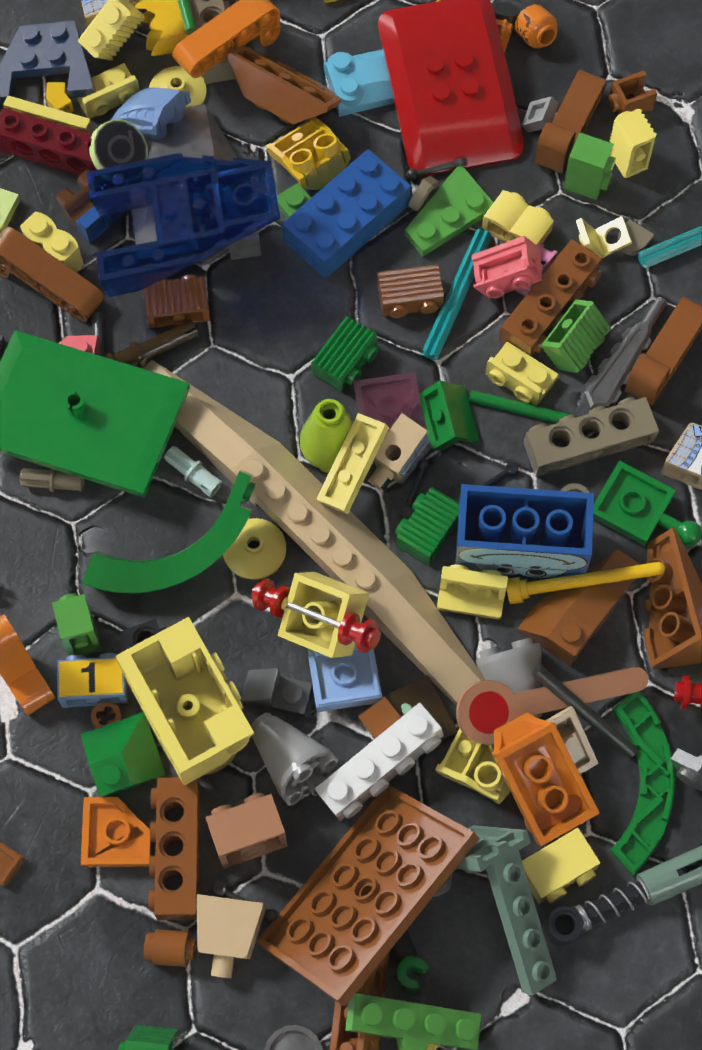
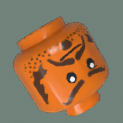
(536, 26)

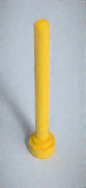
(521, 589)

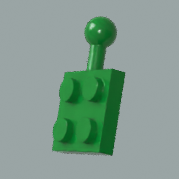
(636, 504)

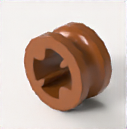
(100, 709)

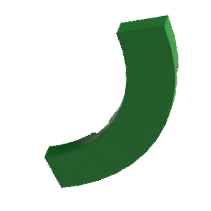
(655, 785)

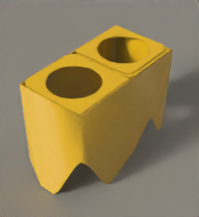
(165, 25)

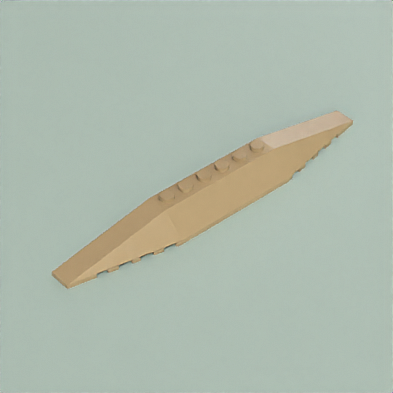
(329, 537)

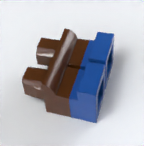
(81, 212)

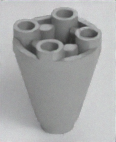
(512, 666)
(292, 758)

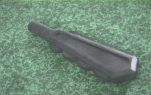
(614, 371)

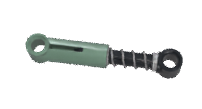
(650, 887)

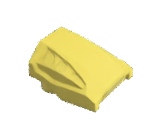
(469, 762)

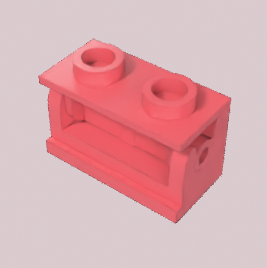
(507, 267)

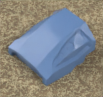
(153, 109)

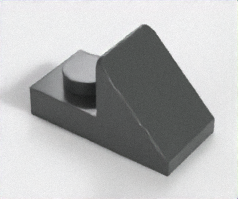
(275, 692)

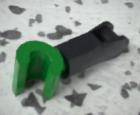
(404, 953)

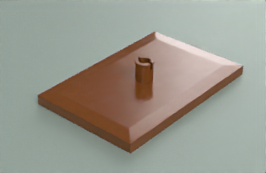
(367, 893)

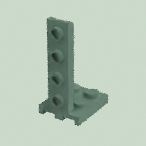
(500, 856)

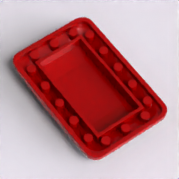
(450, 84)

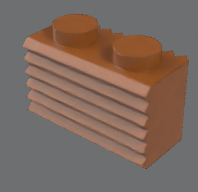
(410, 290)
(177, 301)

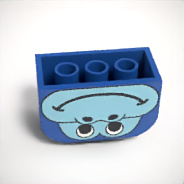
(524, 531)

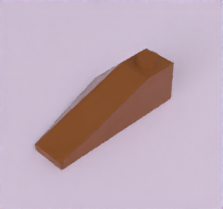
(673, 605)

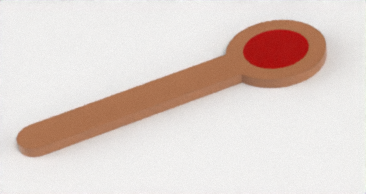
(492, 704)

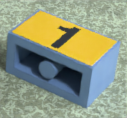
(90, 681)

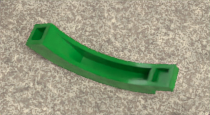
(140, 576)

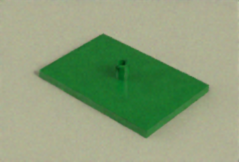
(85, 413)

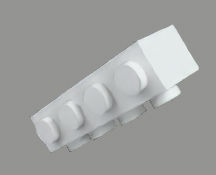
(379, 762)

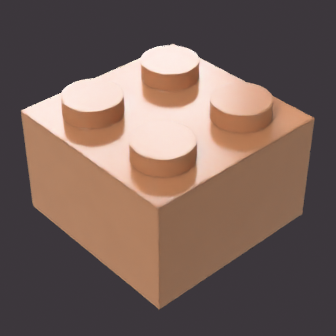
(246, 830)

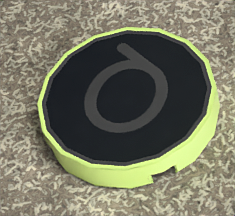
(117, 144)

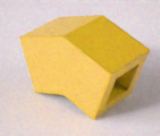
(58, 97)

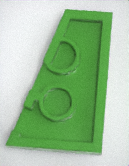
(449, 212)

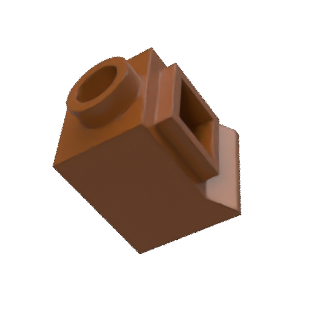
(632, 87)

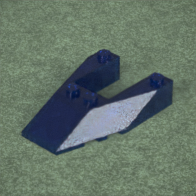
(196, 211)

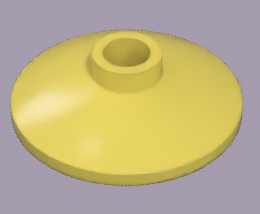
(178, 76)
(263, 560)

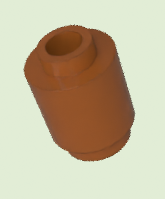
(170, 947)

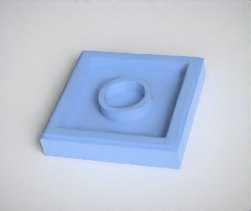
(344, 680)

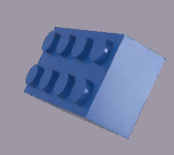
(346, 213)

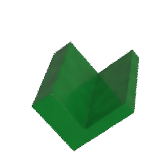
(448, 415)

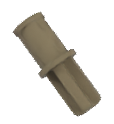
(50, 479)

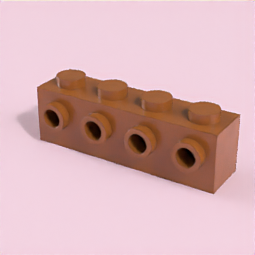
(551, 298)

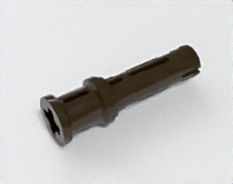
(138, 354)

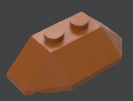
(279, 87)

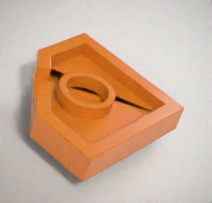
(113, 835)

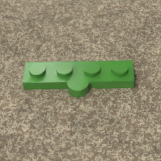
(413, 1023)

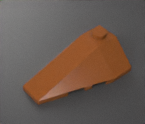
(572, 617)

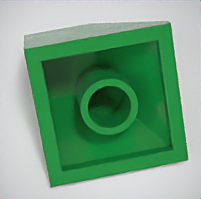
(122, 755)

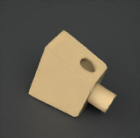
(227, 930)

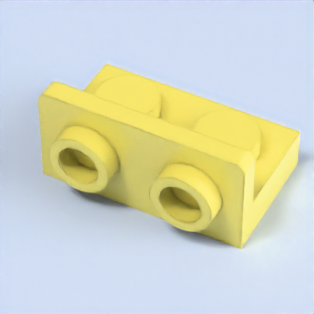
(112, 89)
(521, 374)

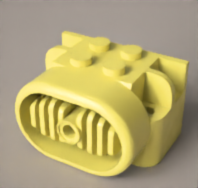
(187, 700)

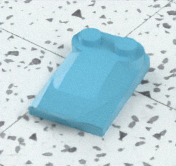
(359, 81)

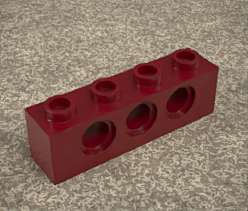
(45, 142)

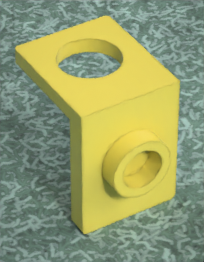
(596, 240)

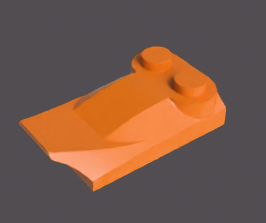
(542, 777)

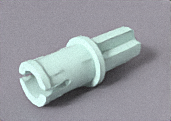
(193, 471)

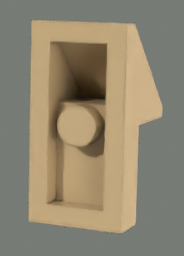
(574, 739)

